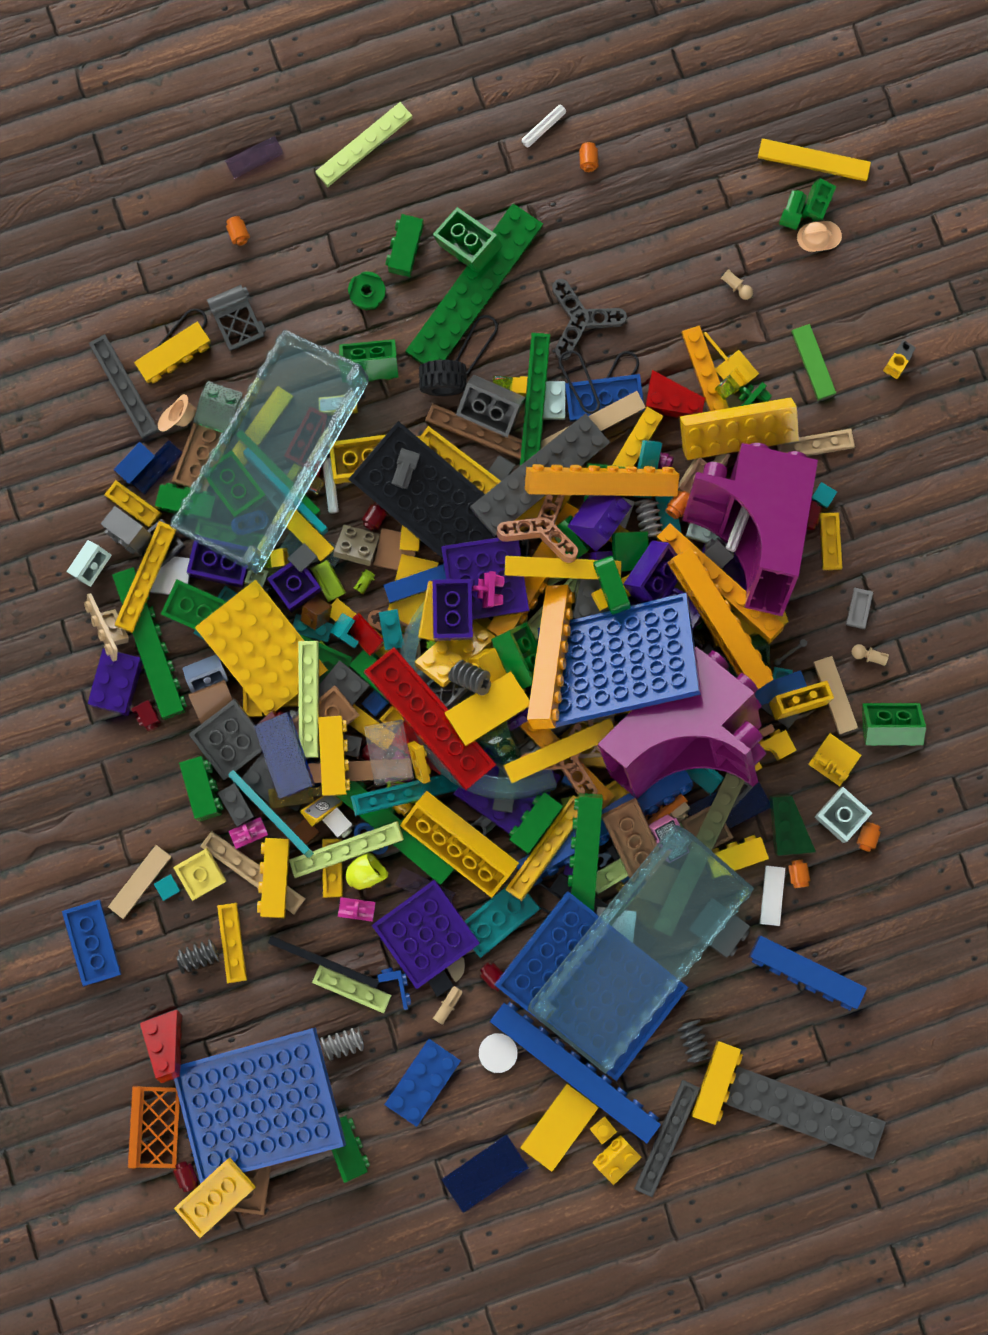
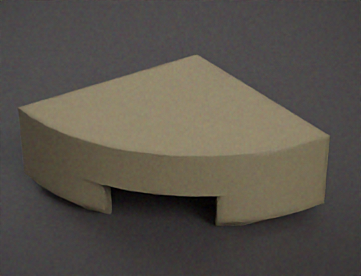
(457, 969)

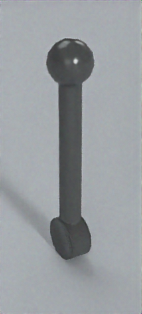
(802, 643)

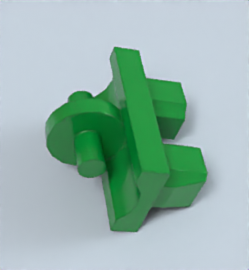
(760, 394)

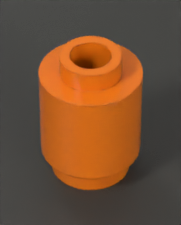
(588, 157)
(237, 230)
(677, 505)
(869, 836)
(799, 874)

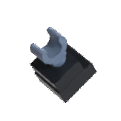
(611, 852)

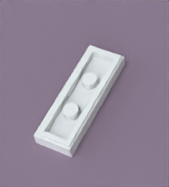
(772, 895)

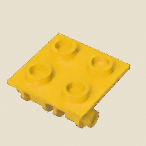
(834, 759)

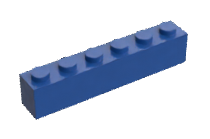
(807, 972)

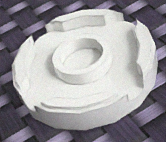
(498, 1053)

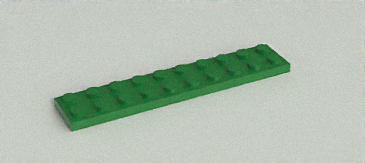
(474, 290)
(192, 606)

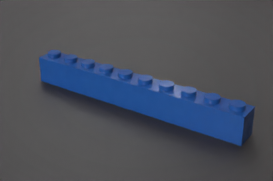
(657, 795)
(575, 1072)

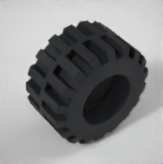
(442, 377)

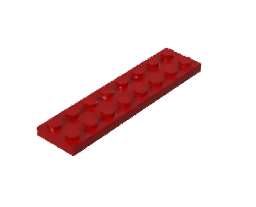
(426, 717)

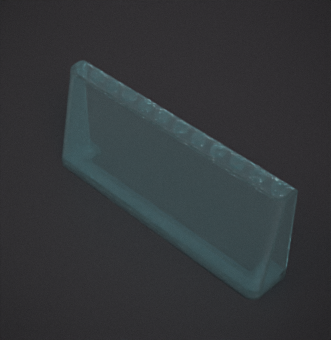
(271, 451)
(640, 948)

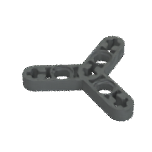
(588, 315)

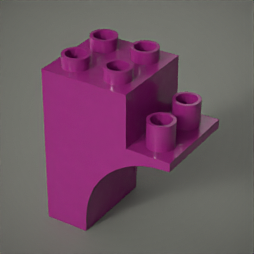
(778, 497)
(689, 733)

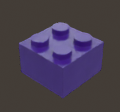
(294, 586)

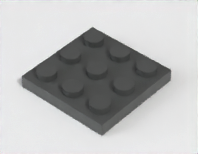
(227, 739)

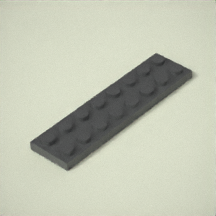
(510, 499)
(351, 687)
(805, 1112)

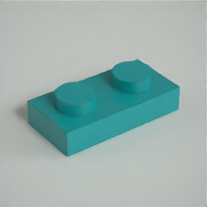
(391, 629)
(320, 634)

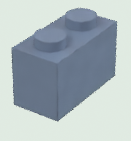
(205, 673)

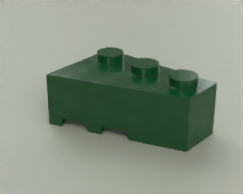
(788, 827)

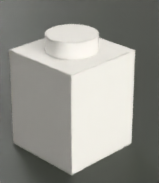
(338, 823)

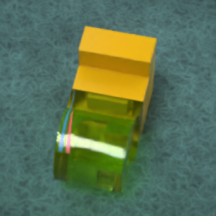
(733, 382)
(514, 384)
(277, 558)

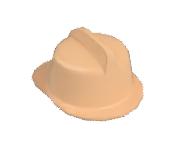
(819, 236)
(178, 414)

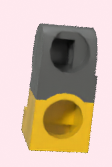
(899, 359)

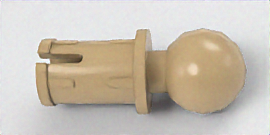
(734, 282)
(860, 652)

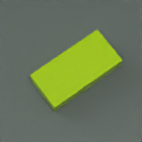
(328, 580)

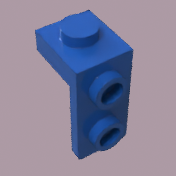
(388, 974)

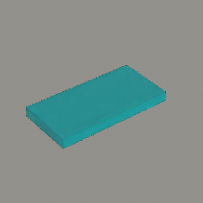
(499, 919)

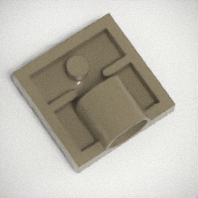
(356, 545)

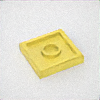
(200, 874)

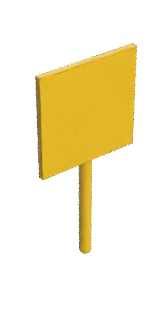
(732, 363)

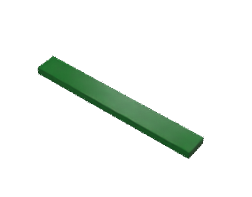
(535, 395)

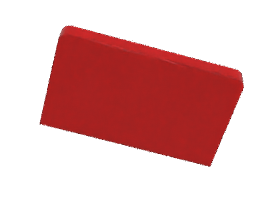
(366, 635)

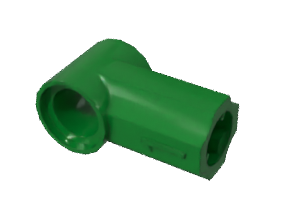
(792, 213)

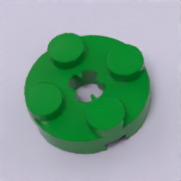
(364, 280)

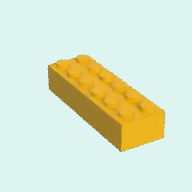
(728, 428)
(459, 844)

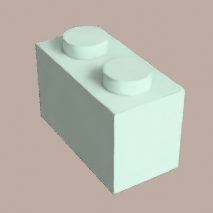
(89, 563)

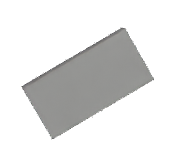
(859, 608)

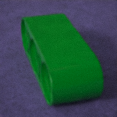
(611, 585)

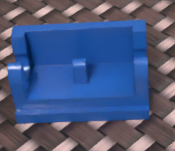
(134, 462)

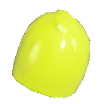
(361, 872)

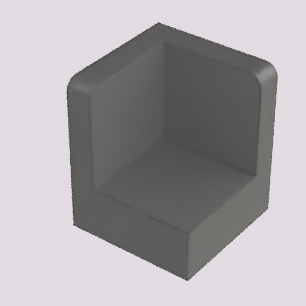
(302, 558)

